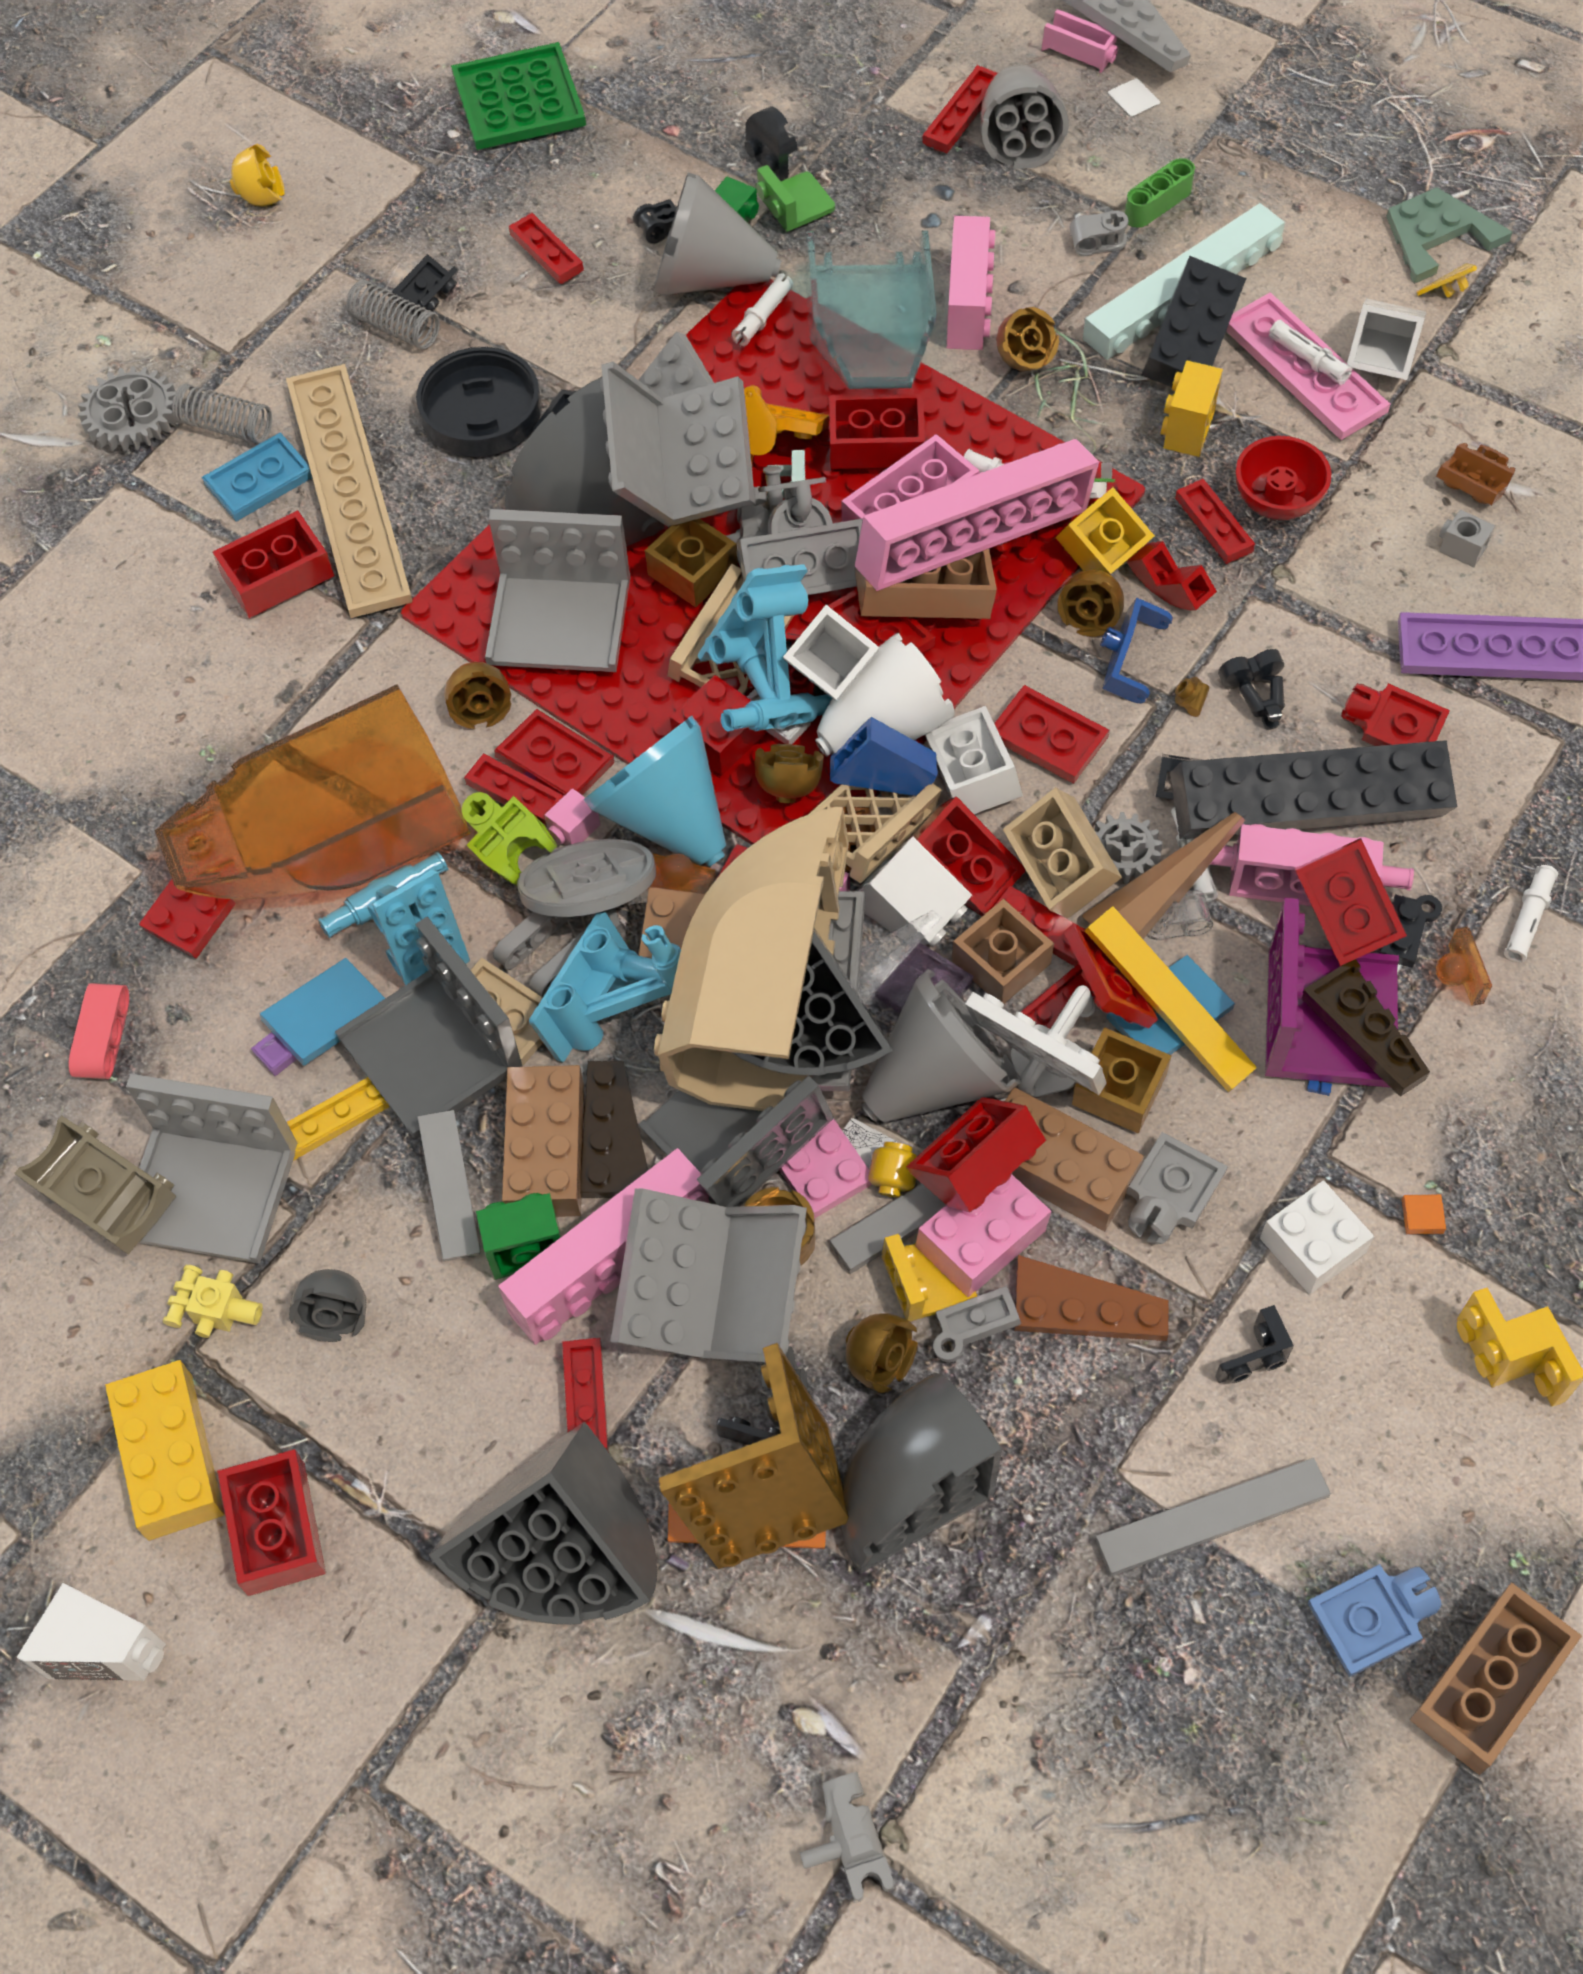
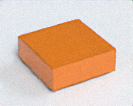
(1423, 1214)

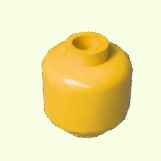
(889, 1169)

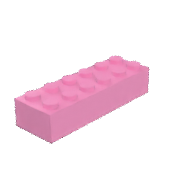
(589, 1256)

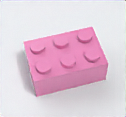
(981, 1243)

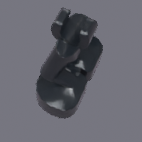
(1260, 668)

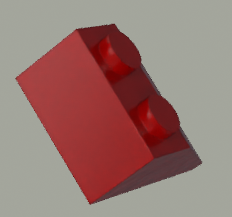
(969, 853)

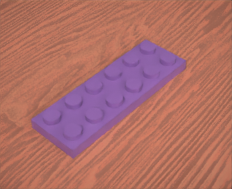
(1491, 646)

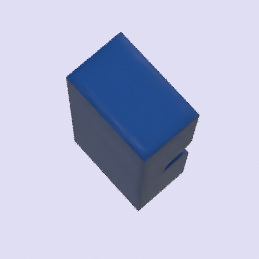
(1319, 1088)

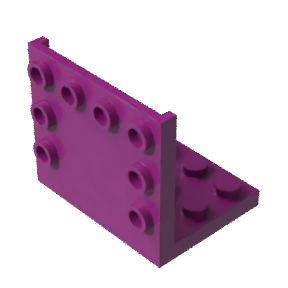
(1296, 1037)

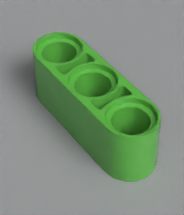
(1159, 192)

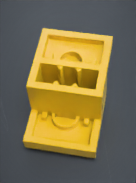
(1519, 1347)

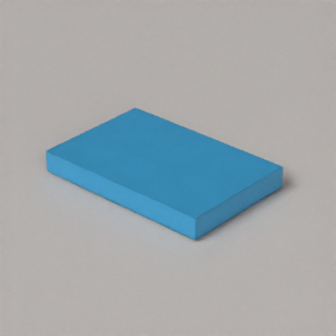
(258, 476)
(1200, 986)
(312, 1013)

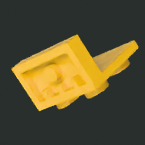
(917, 1281)

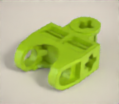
(504, 833)

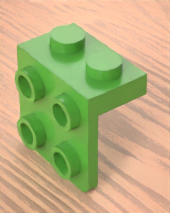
(794, 199)

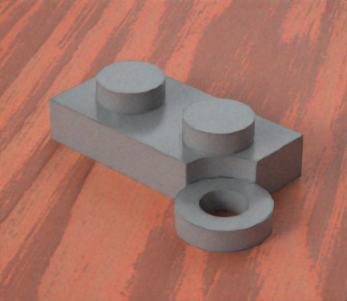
(974, 1321)

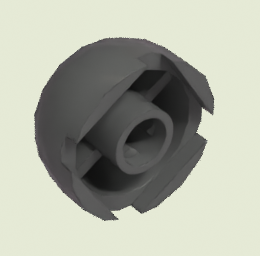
(328, 1305)

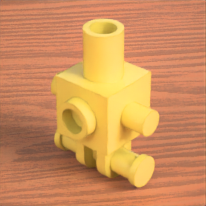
(211, 1302)

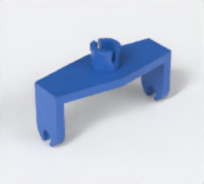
(1120, 642)

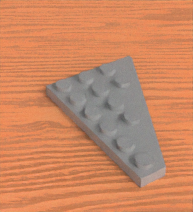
(1139, 26)

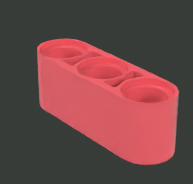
(99, 1031)

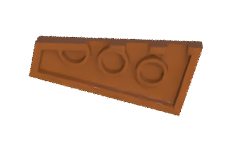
(1077, 1304)

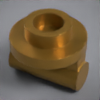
(1191, 695)

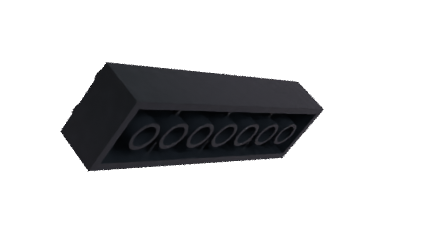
(1316, 787)

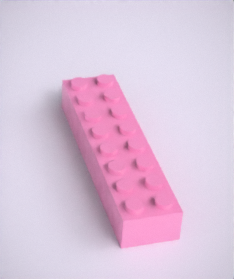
(975, 514)

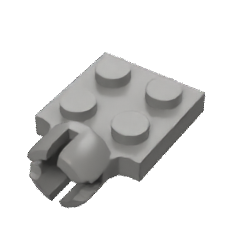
(1172, 1188)

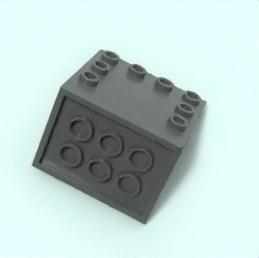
(434, 1038)
(739, 1146)

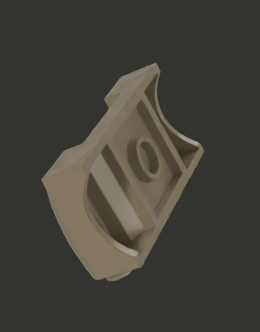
(98, 1185)

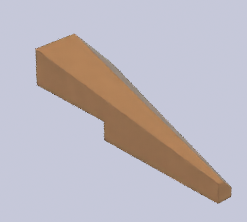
(1153, 892)

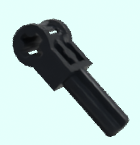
(658, 221)

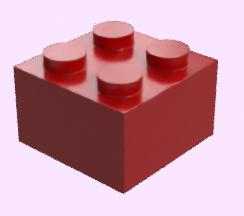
(706, 707)

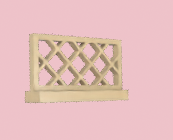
(686, 653)
(890, 829)

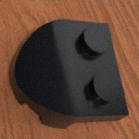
(769, 141)

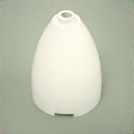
(894, 689)

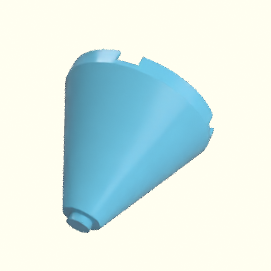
(668, 797)

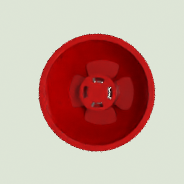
(1282, 477)

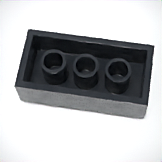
(1194, 320)

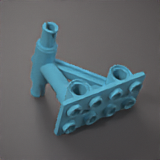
(755, 638)
(396, 906)
(598, 966)

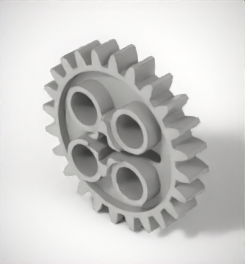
(106, 412)

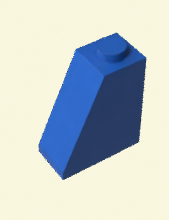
(883, 761)

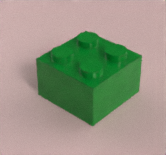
(517, 1232)

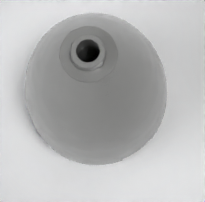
(1017, 97)

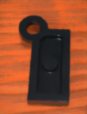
(1413, 921)

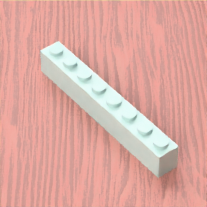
(1145, 304)

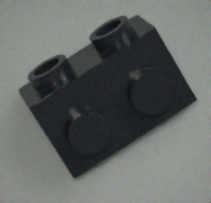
(426, 284)

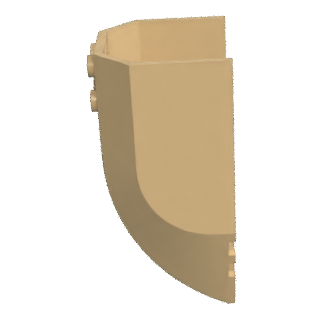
(749, 961)

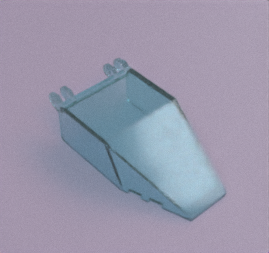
(872, 317)

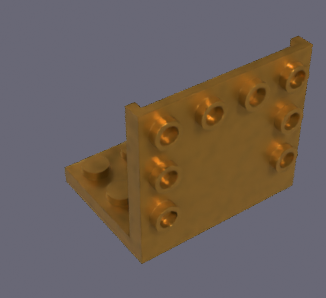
(767, 1490)

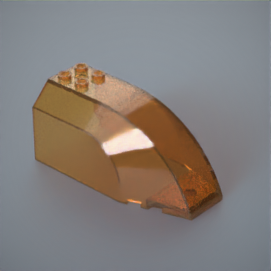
(318, 809)

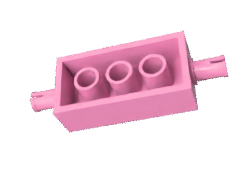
(1267, 858)

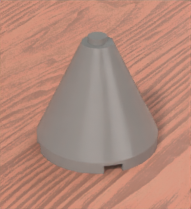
(711, 245)
(936, 1058)

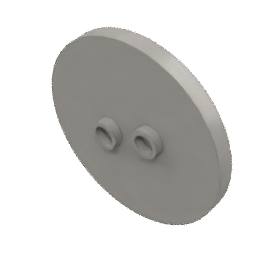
(586, 877)

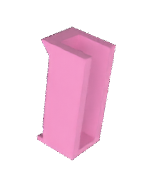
(1080, 40)

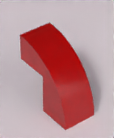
(1180, 587)

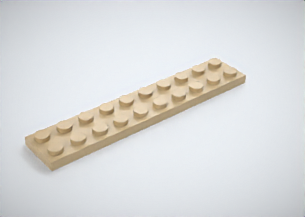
(348, 491)

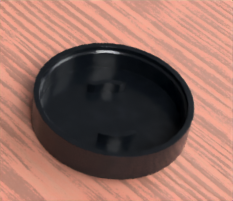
(479, 401)

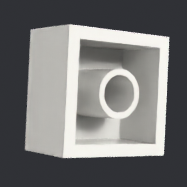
(1316, 1237)

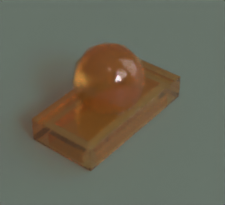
(680, 874)
(1464, 967)

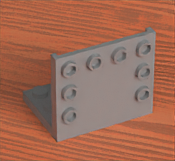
(677, 452)
(558, 590)
(226, 1161)
(708, 1277)

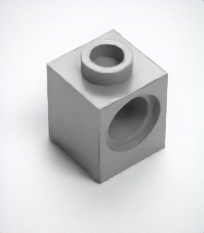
(1466, 537)

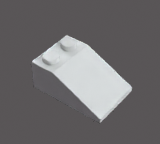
(974, 761)

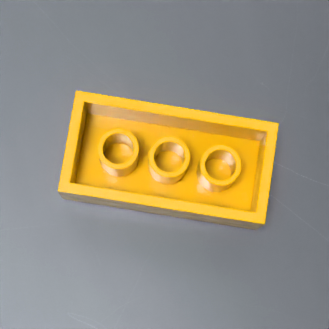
(164, 1450)

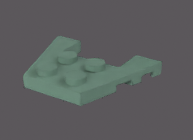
(1433, 220)

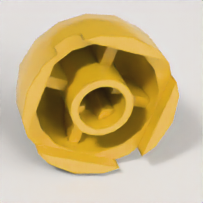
(255, 178)

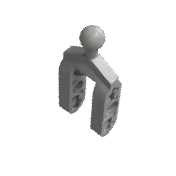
(529, 936)

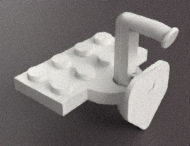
(1041, 1054)

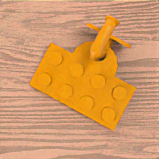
(767, 419)

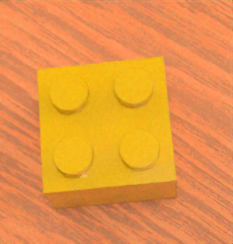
(1191, 408)
(1105, 534)

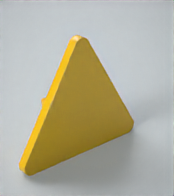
(1446, 280)

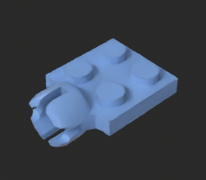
(1374, 1615)

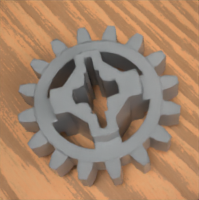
(1130, 844)

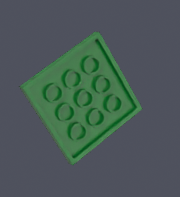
(518, 95)

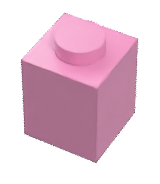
(571, 819)

